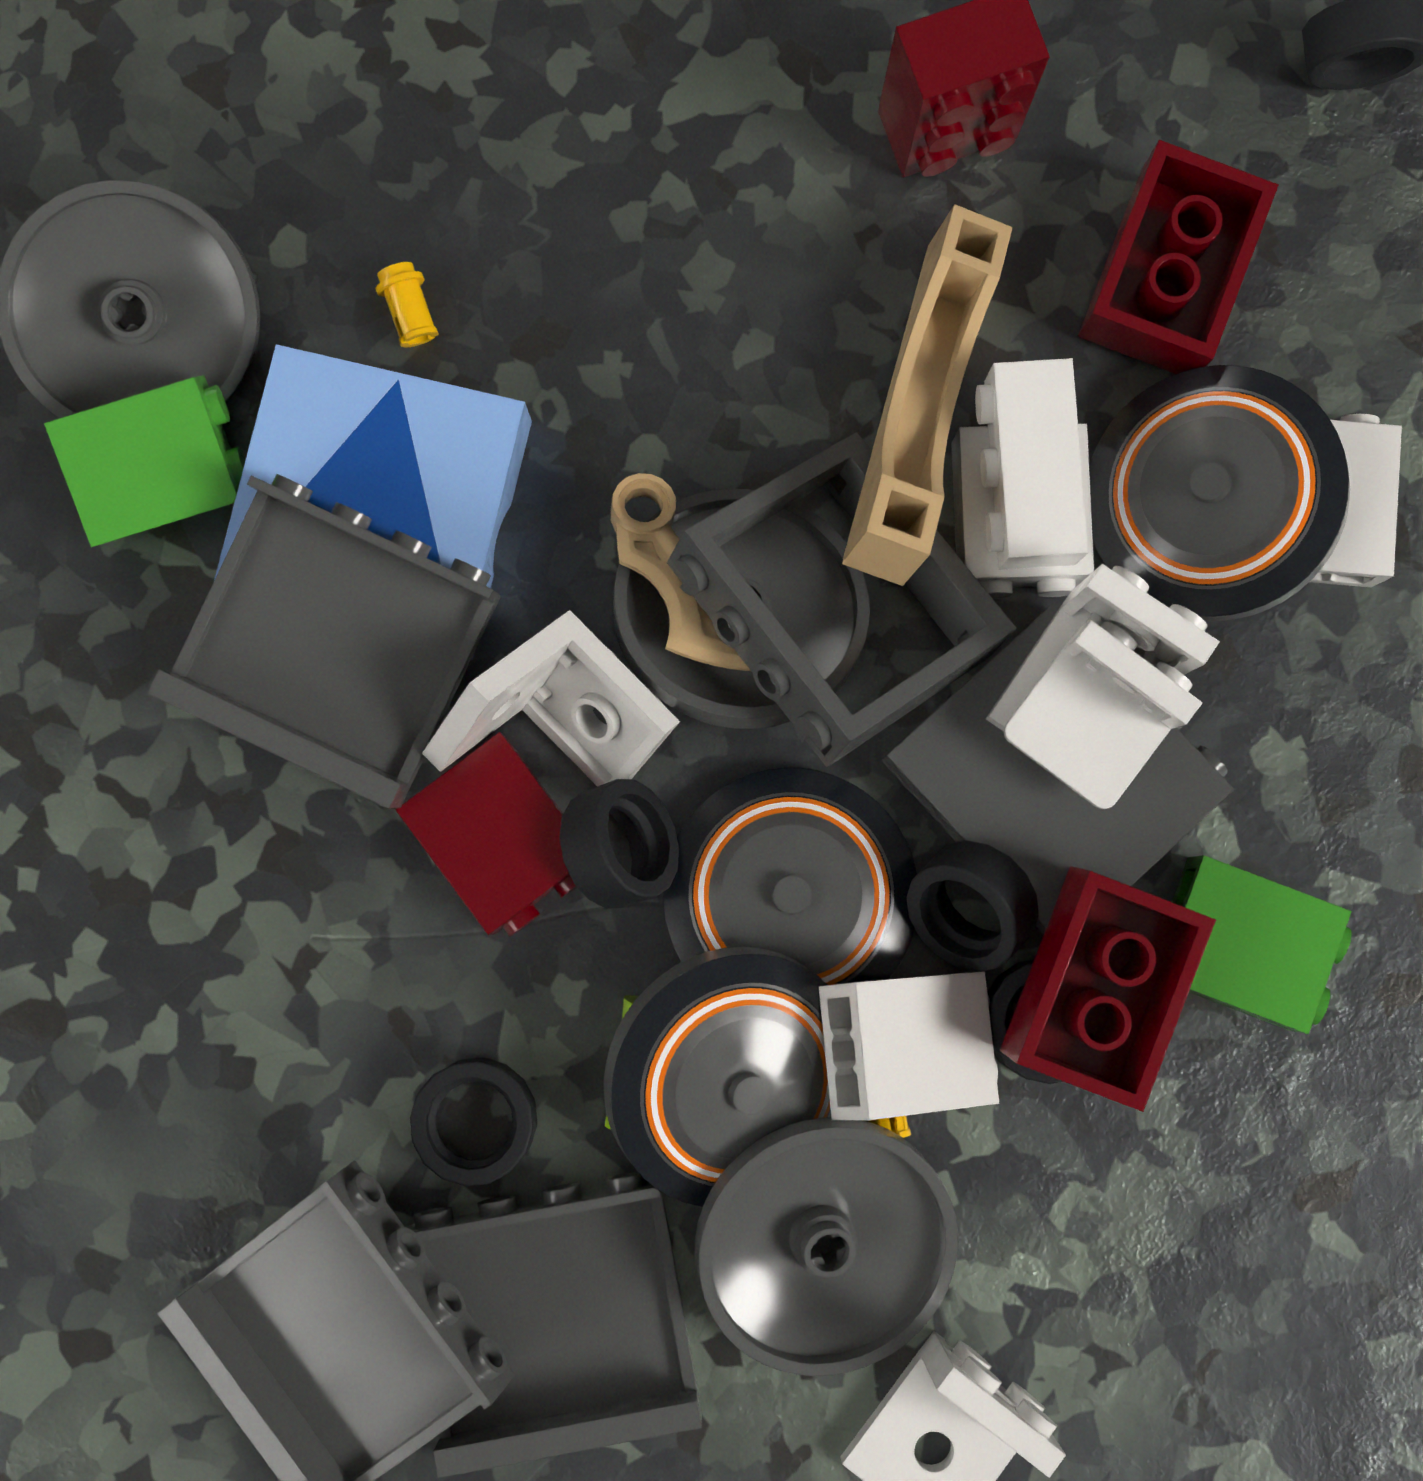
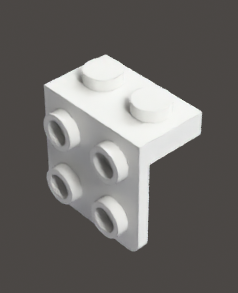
(1100, 713)

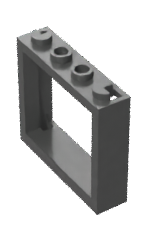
(777, 663)

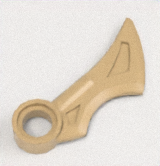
(646, 550)

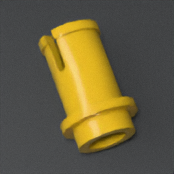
(406, 303)

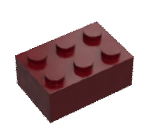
(961, 83)
(1178, 259)
(1107, 987)

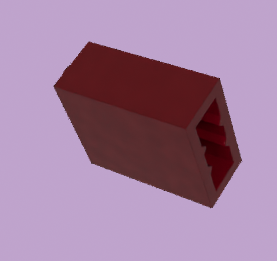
(492, 835)

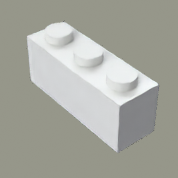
(1032, 464)

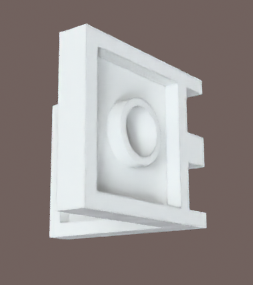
(1119, 597)
(557, 684)
(961, 1398)

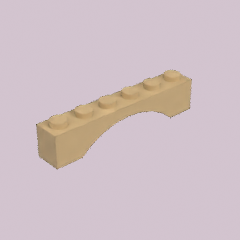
(905, 470)

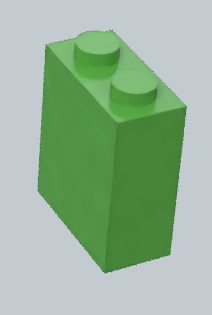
(148, 459)
(1267, 944)

